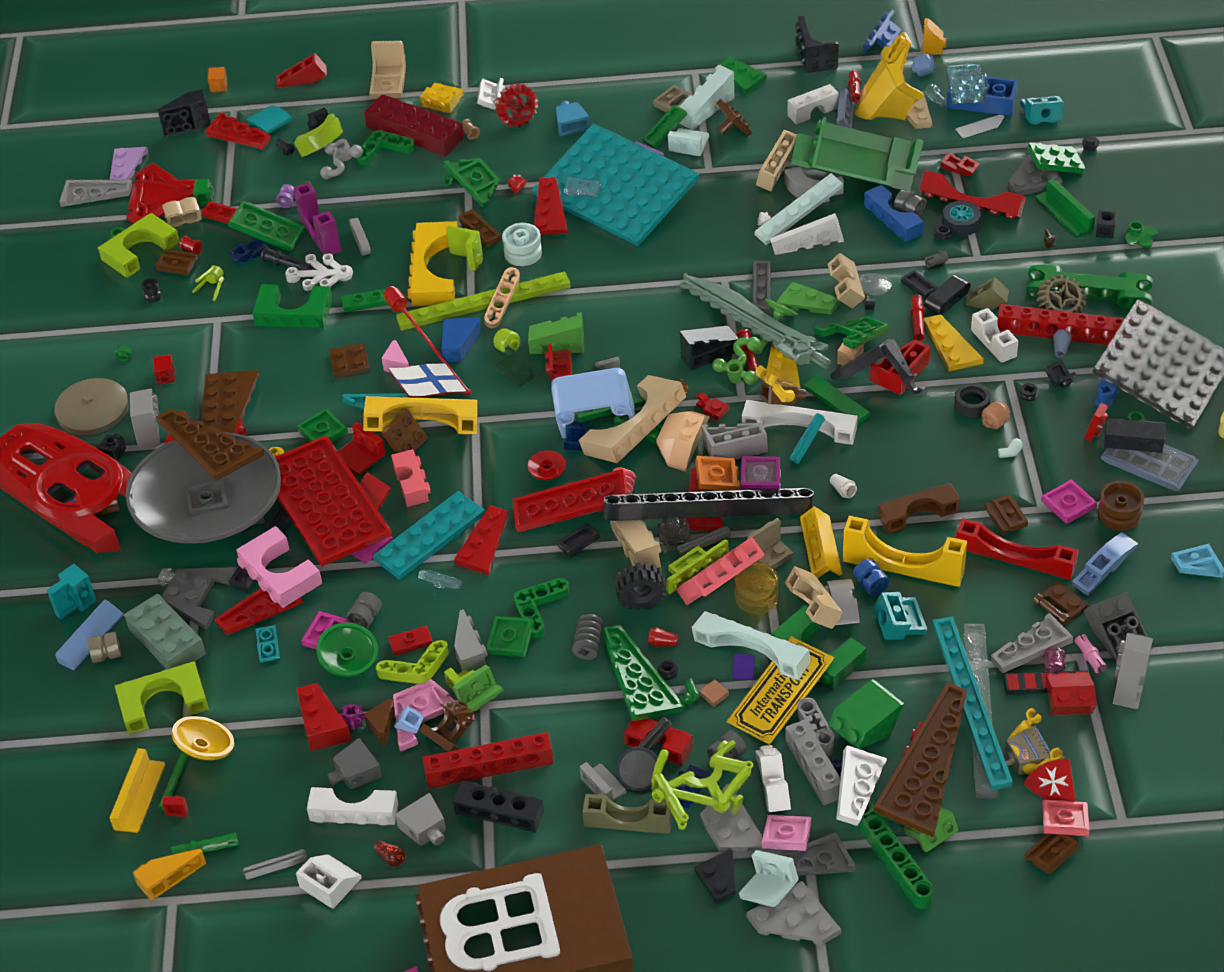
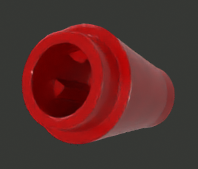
(662, 638)

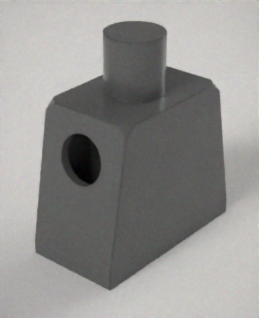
(355, 766)

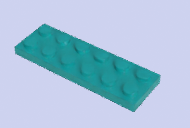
(428, 535)

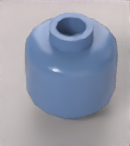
(923, 65)

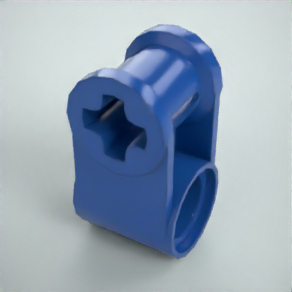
(1106, 393)

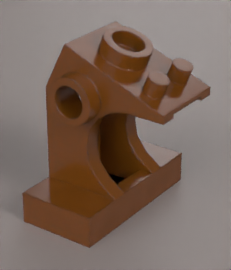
(440, 734)

